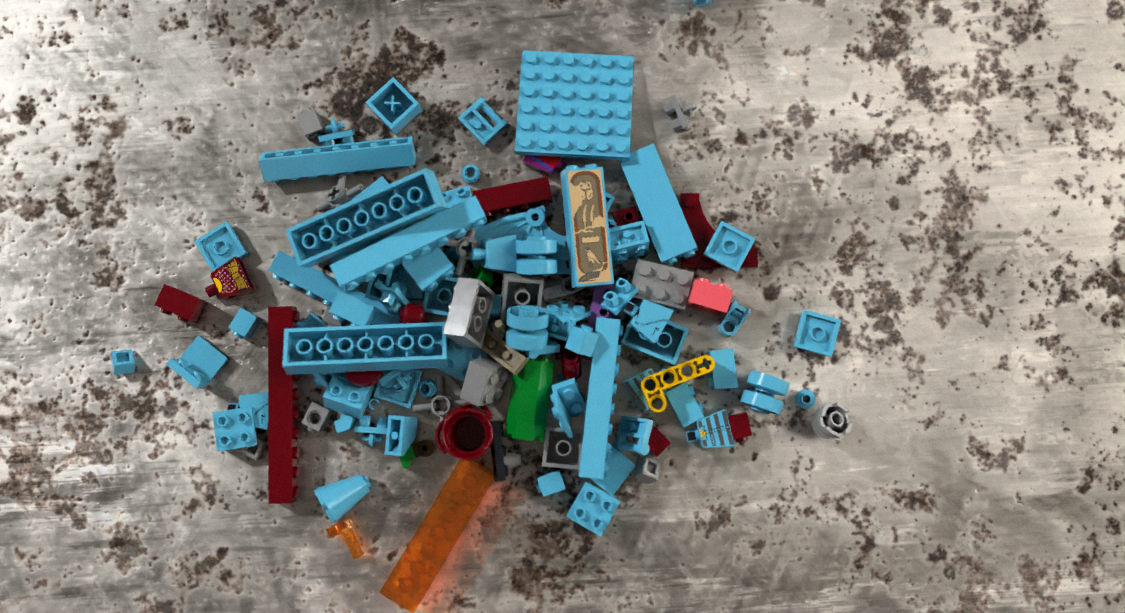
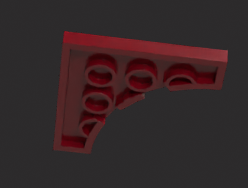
(702, 234)

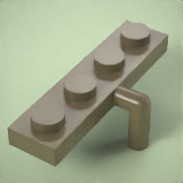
(497, 349)

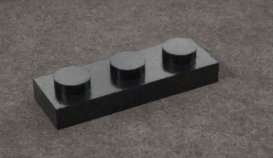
(498, 453)

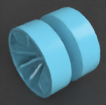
(535, 262)
(527, 327)
(763, 397)

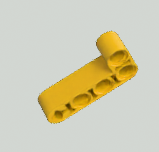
(678, 378)

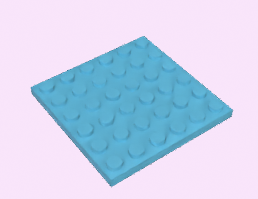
(575, 105)

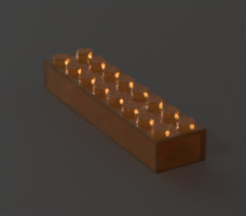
(438, 534)

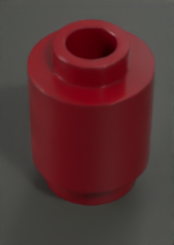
(571, 365)

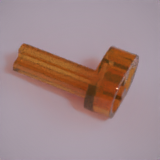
(346, 528)

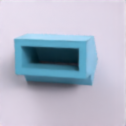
(345, 423)

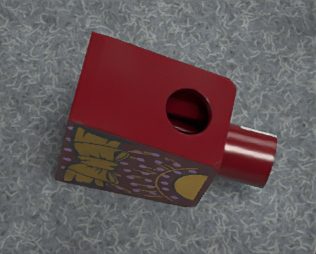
(230, 280)

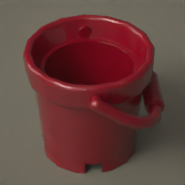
(465, 432)

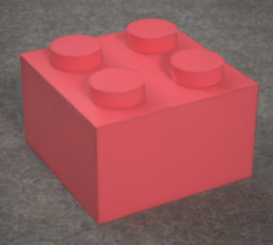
(709, 297)

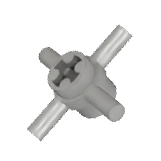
(339, 194)
(464, 255)
(451, 404)

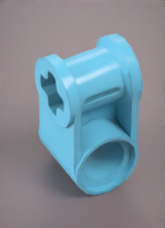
(735, 317)

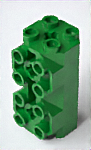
(530, 400)

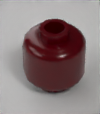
(413, 314)

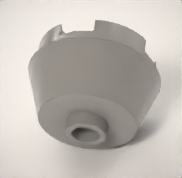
(831, 421)

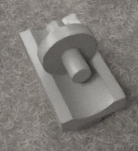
(676, 106)

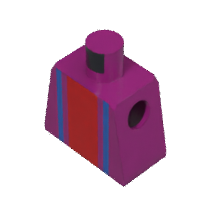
(545, 164)

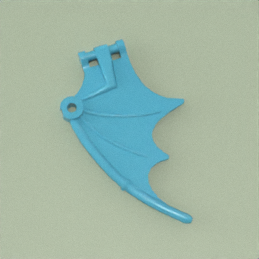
(522, 226)

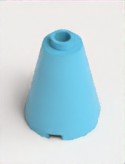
(342, 495)

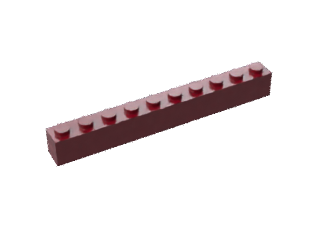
(282, 411)

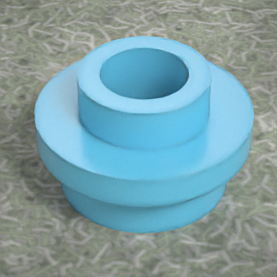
(470, 168)
(428, 388)
(799, 399)

